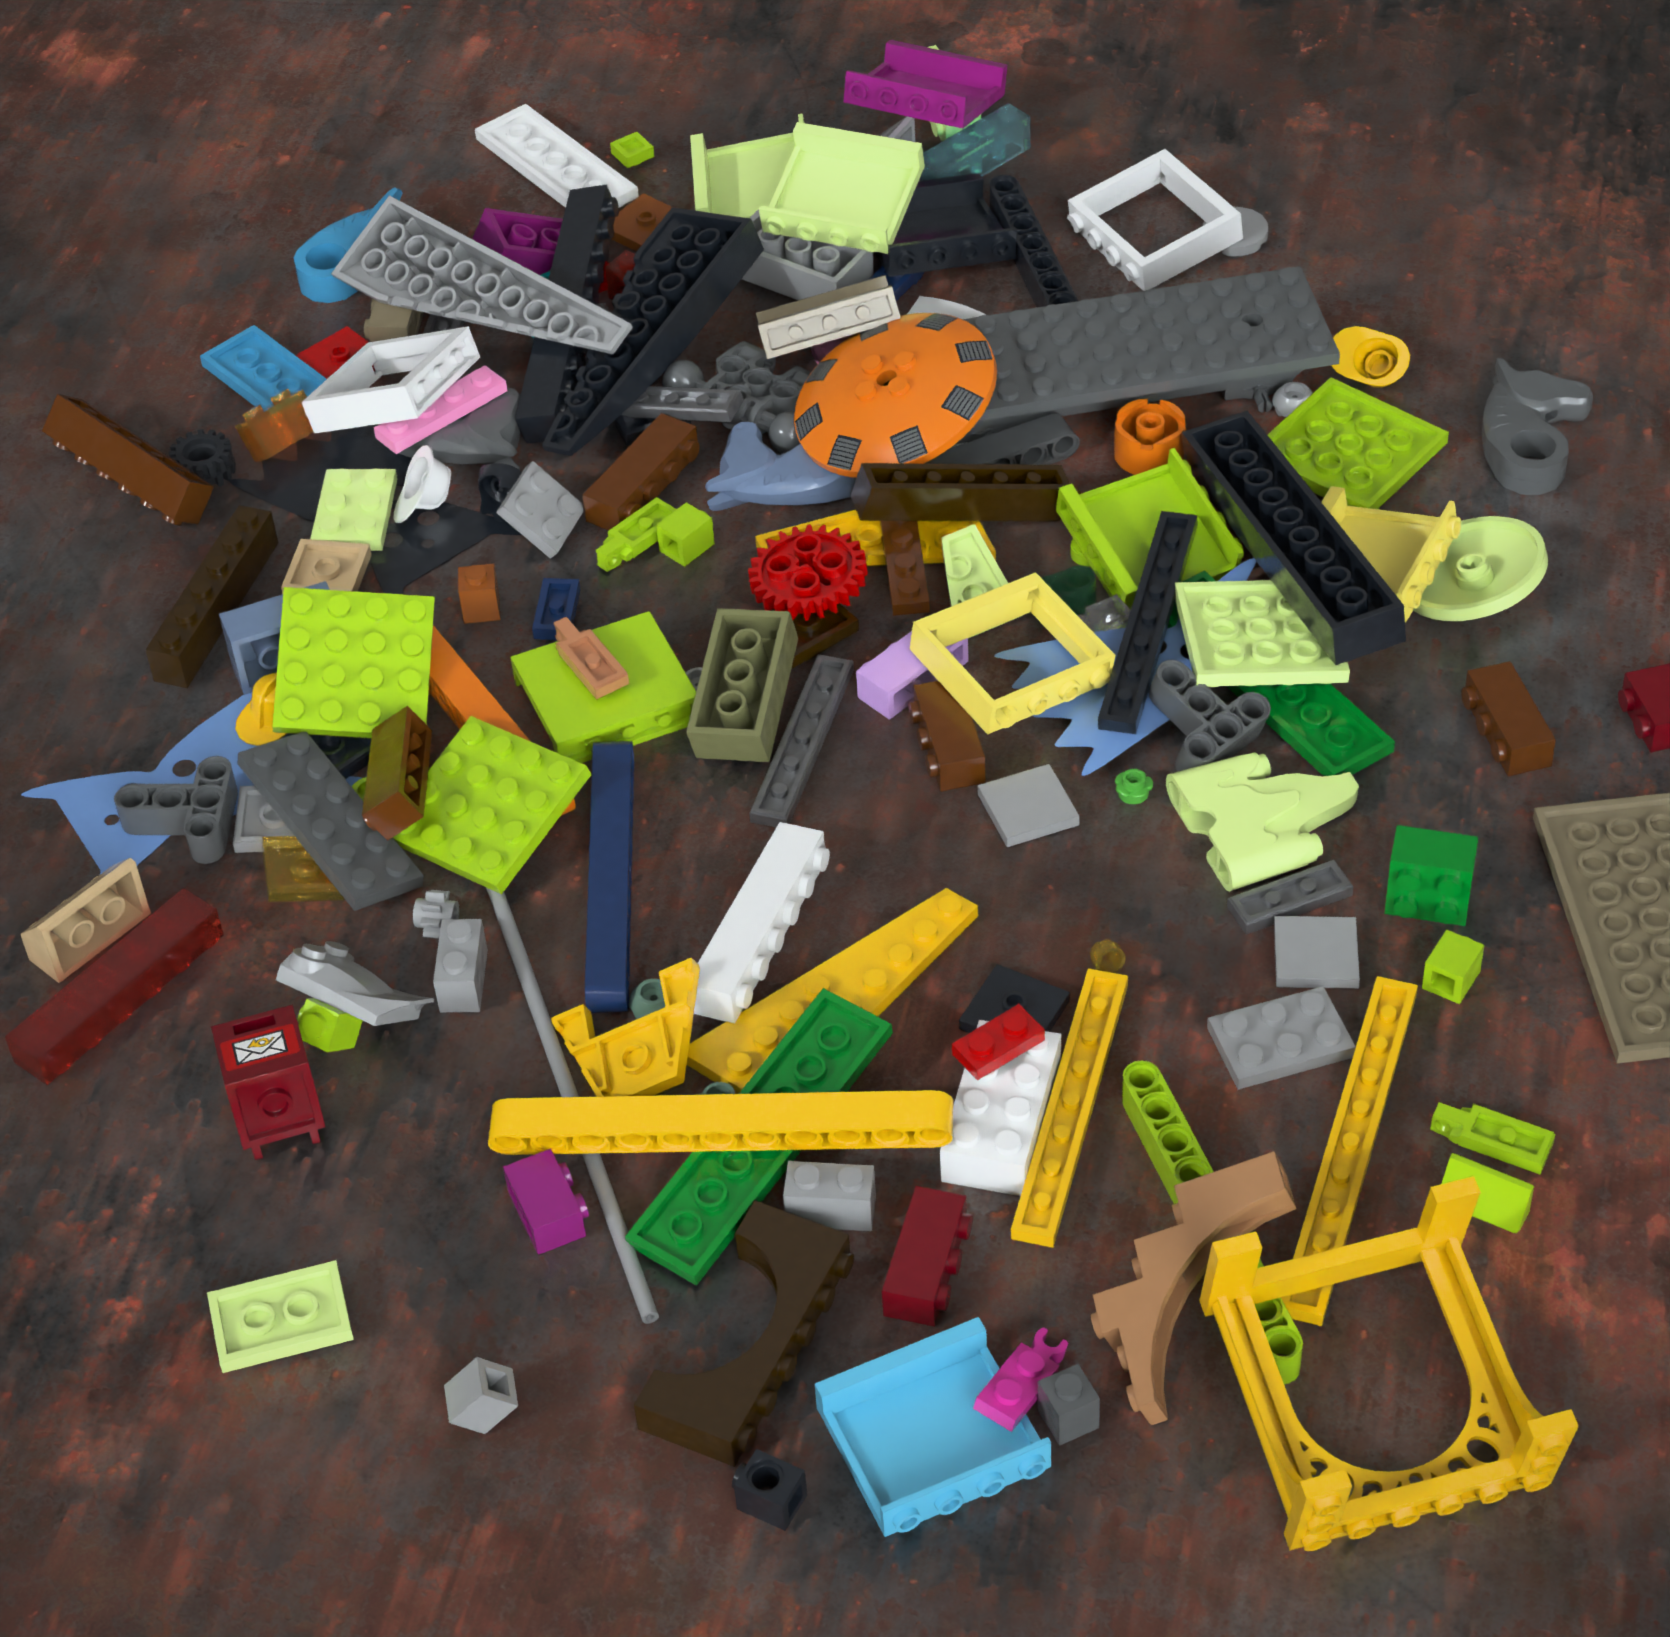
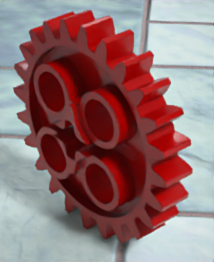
(808, 572)

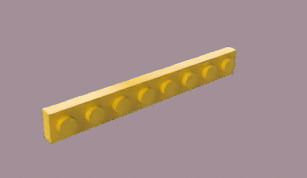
(1069, 1109)

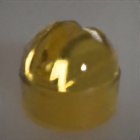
(1114, 953)

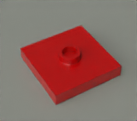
(333, 351)

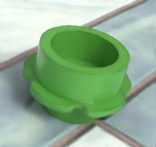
(1133, 786)

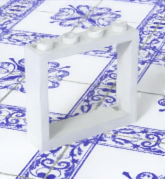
(1146, 272)
(434, 364)

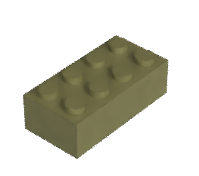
(742, 685)

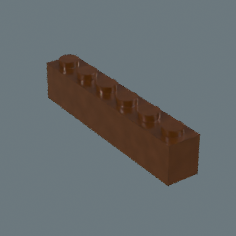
(127, 460)

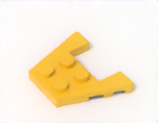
(644, 1053)

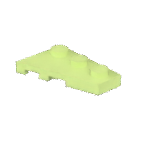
(969, 566)

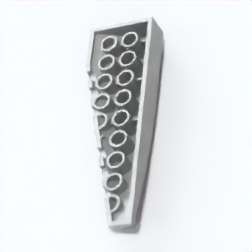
(438, 271)

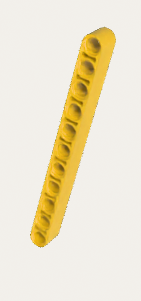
(722, 1122)

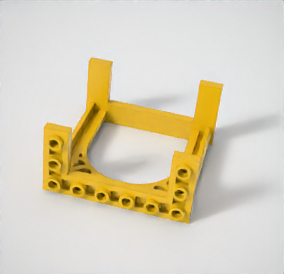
(1319, 1506)

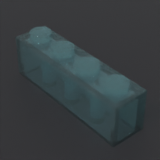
(980, 146)

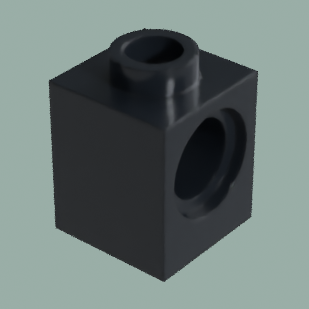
(773, 1505)

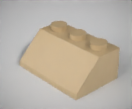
(87, 921)

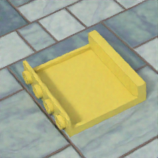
(1398, 544)

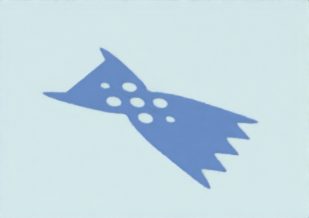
(1051, 658)
(91, 799)

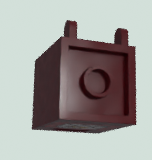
(268, 1078)

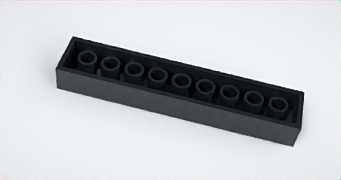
(1294, 538)

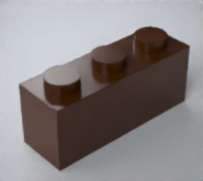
(1508, 718)
(948, 737)

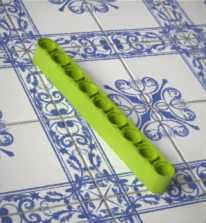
(1181, 1159)

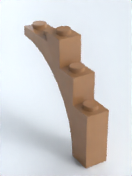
(1170, 1262)

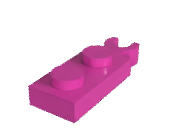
(1015, 1384)

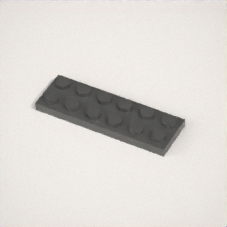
(329, 820)

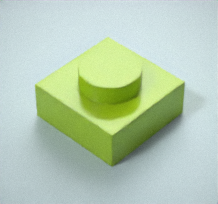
(632, 149)

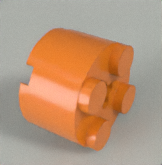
(1147, 434)

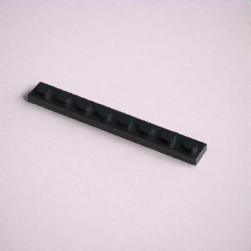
(1147, 623)

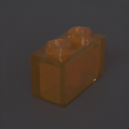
(276, 426)

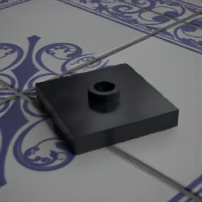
(1008, 988)

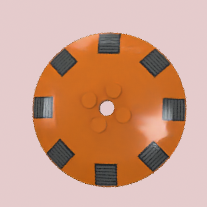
(936, 393)

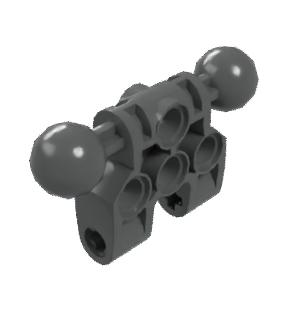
(767, 397)

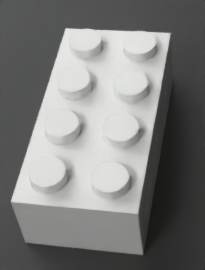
(1001, 1120)

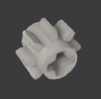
(431, 910)

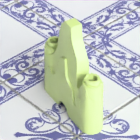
(1254, 821)

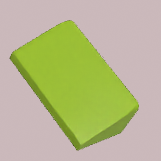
(1502, 1199)

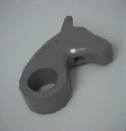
(1519, 426)
(479, 437)

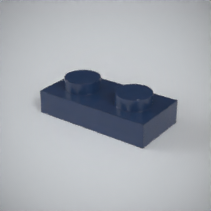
(556, 600)

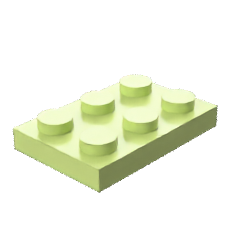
(355, 506)
(279, 1316)

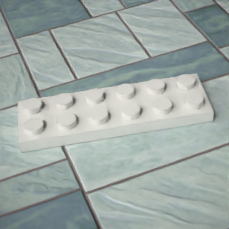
(550, 156)

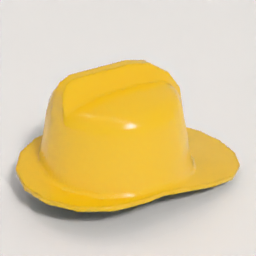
(1371, 356)
(256, 719)

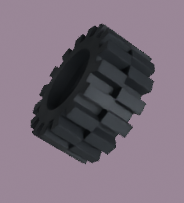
(209, 446)

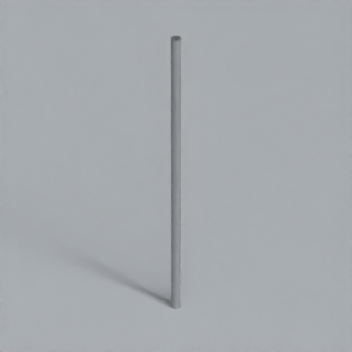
(567, 1089)

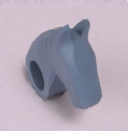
(761, 476)

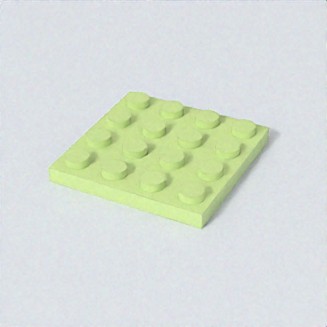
(1249, 637)

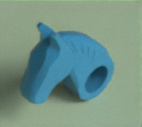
(324, 251)

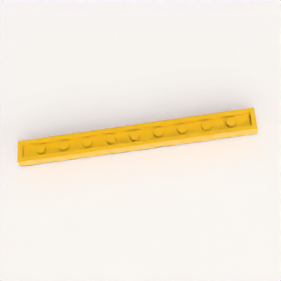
(1353, 1135)

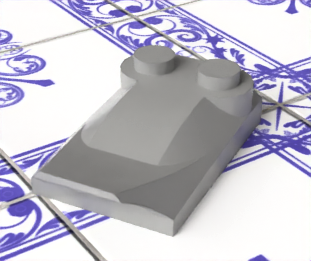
(335, 979)

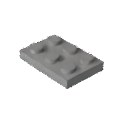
(1280, 1037)

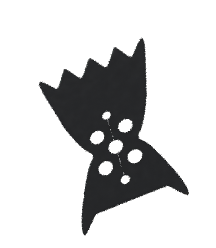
(299, 484)

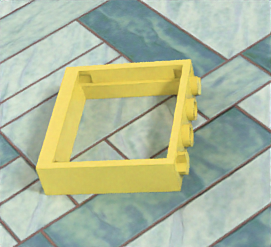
(994, 608)

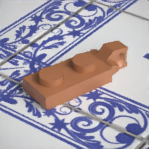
(589, 659)

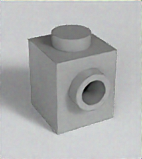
(480, 1395)

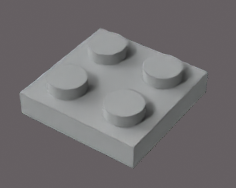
(541, 509)

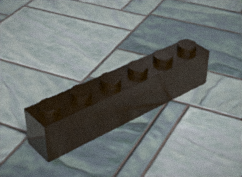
(957, 492)
(215, 588)

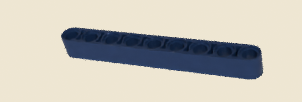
(610, 878)

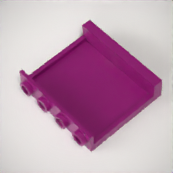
(928, 84)

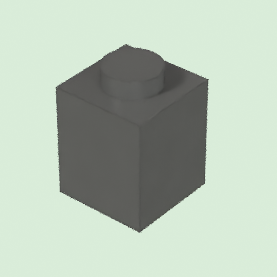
(1068, 1404)

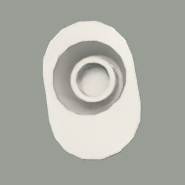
(424, 485)

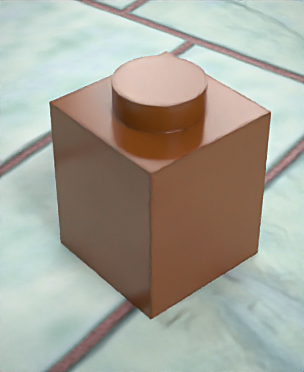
(479, 593)

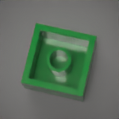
(1431, 875)

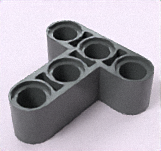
(1211, 718)
(195, 810)

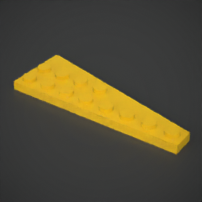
(865, 974)

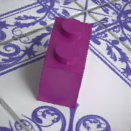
(545, 1200)

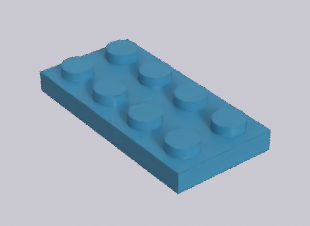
(259, 367)

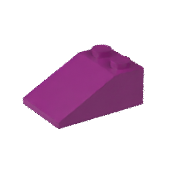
(520, 237)

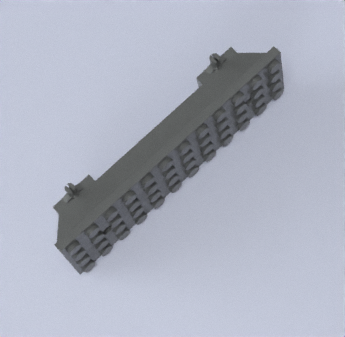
(1154, 345)

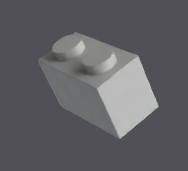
(460, 965)
(831, 1194)

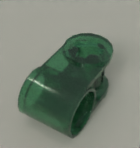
(1075, 587)

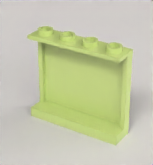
(739, 175)
(844, 188)

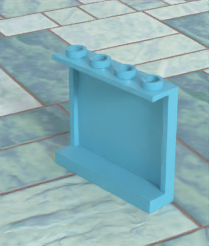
(914, 1430)

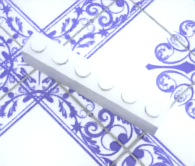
(758, 921)

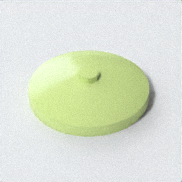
(1485, 570)

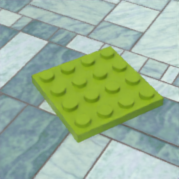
(1355, 444)
(351, 660)
(491, 803)

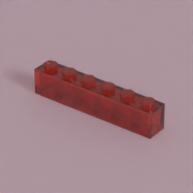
(114, 986)

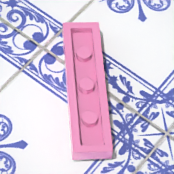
(457, 401)

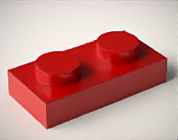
(998, 1042)

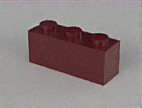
(926, 1256)

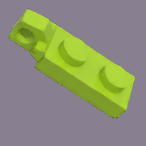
(632, 535)
(1495, 1135)

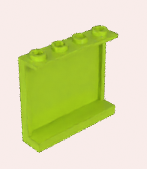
(1120, 520)
(648, 707)

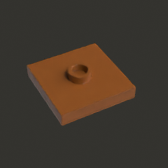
(638, 221)

